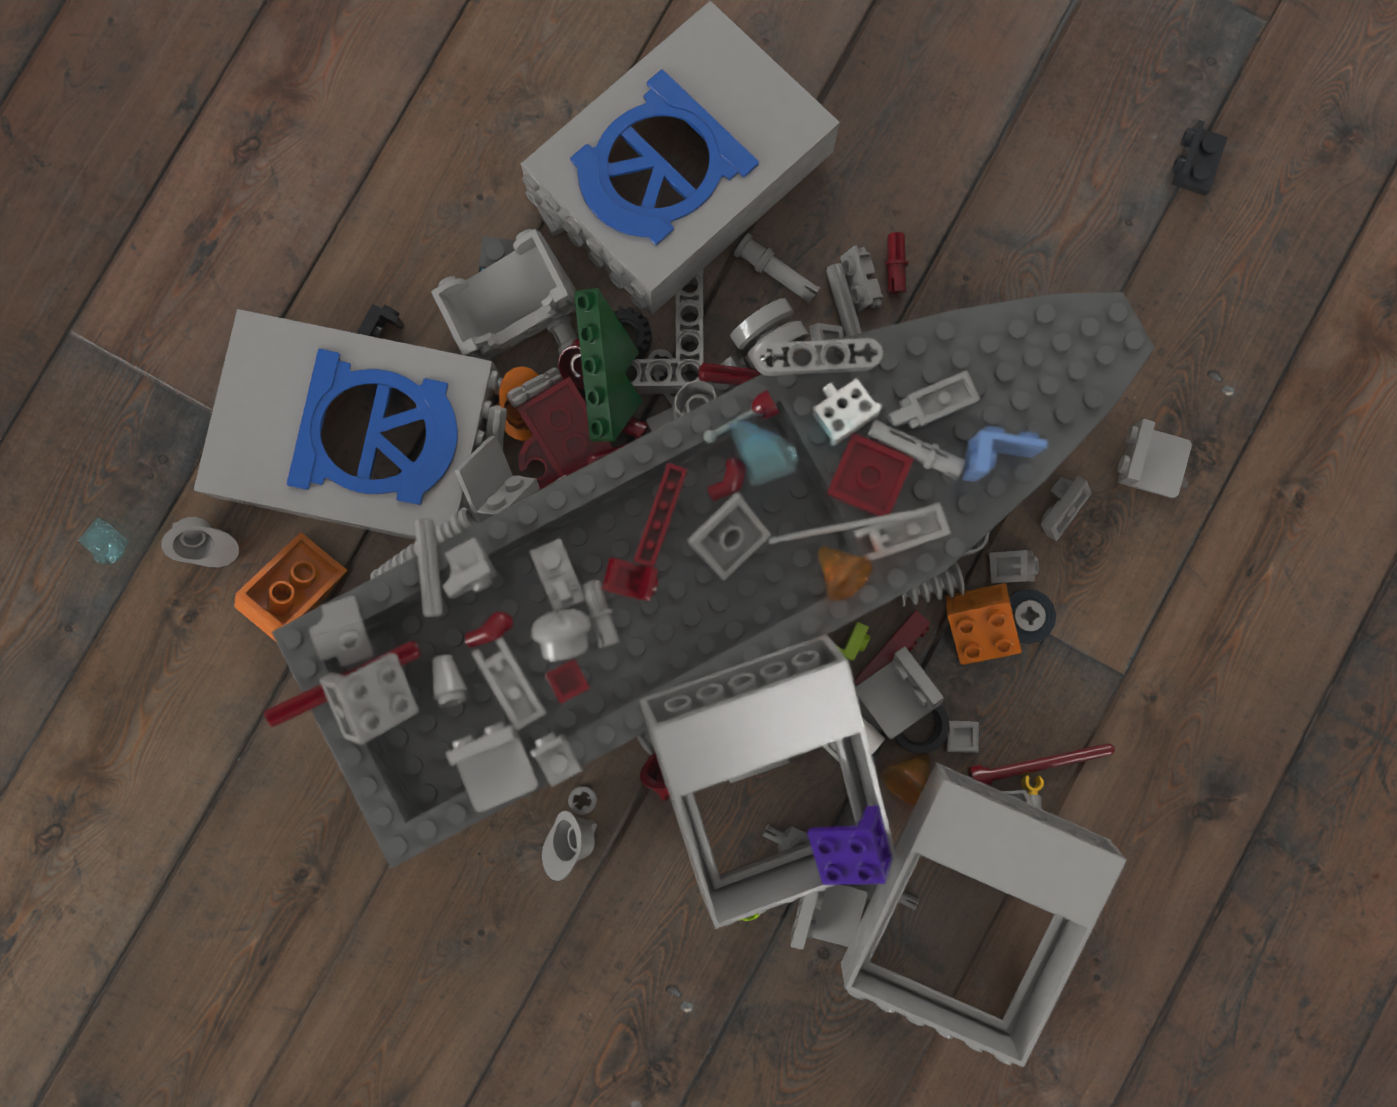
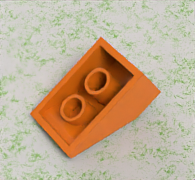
(289, 585)

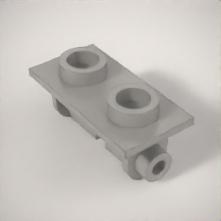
(857, 266)

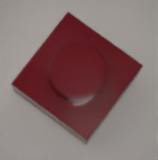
(567, 681)

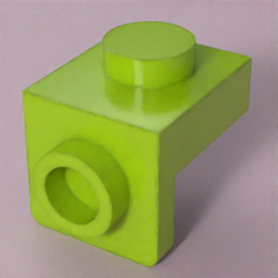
(856, 641)

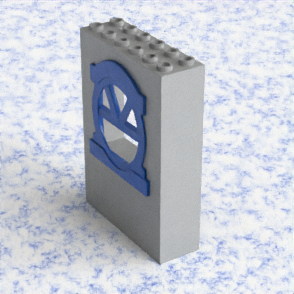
(760, 142)
(273, 406)

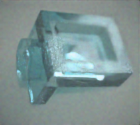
(104, 542)

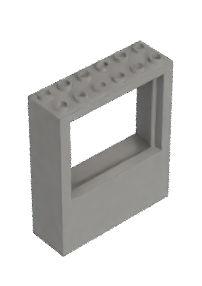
(745, 723)
(1017, 853)

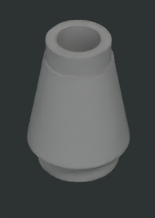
(448, 684)

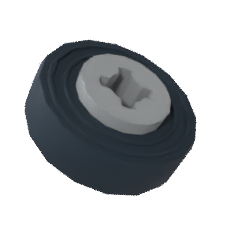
(1042, 615)

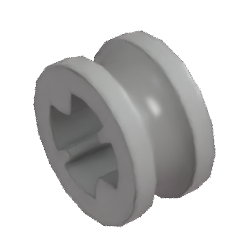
(587, 808)

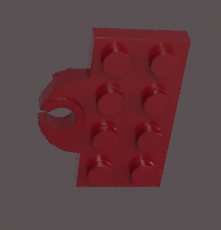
(559, 432)

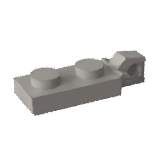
(935, 402)

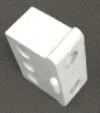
(846, 420)

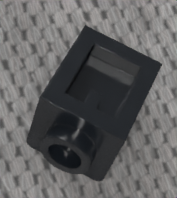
(375, 321)

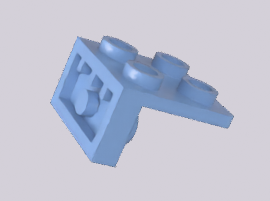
(984, 446)

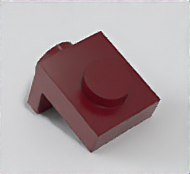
(630, 580)

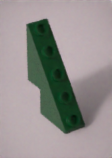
(605, 358)

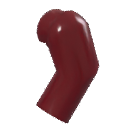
(731, 482)
(490, 631)

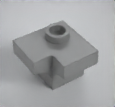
(469, 569)
(341, 633)

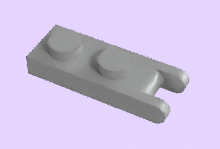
(905, 533)
(510, 686)

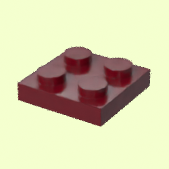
(869, 476)

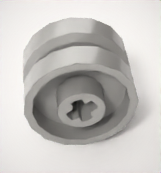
(768, 326)

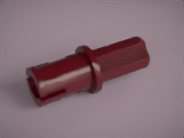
(896, 263)

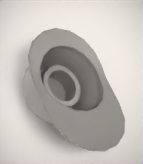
(198, 543)
(566, 844)

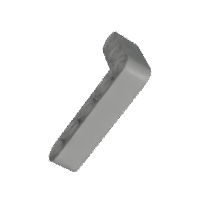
(684, 360)

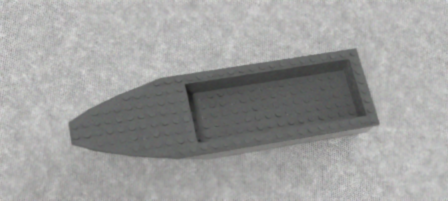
(1038, 369)

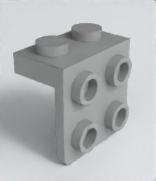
(1153, 460)
(493, 766)

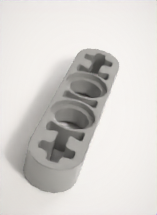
(818, 362)

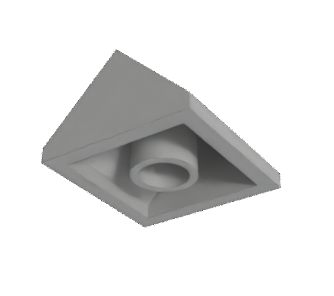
(729, 537)

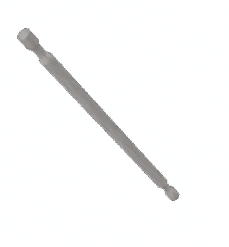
(891, 517)

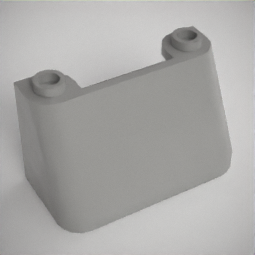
(506, 299)

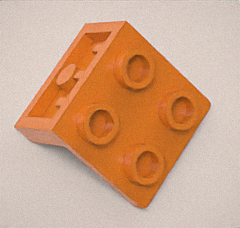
(983, 624)

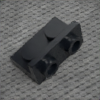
(1199, 159)

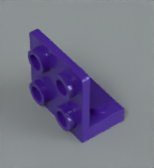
(854, 852)

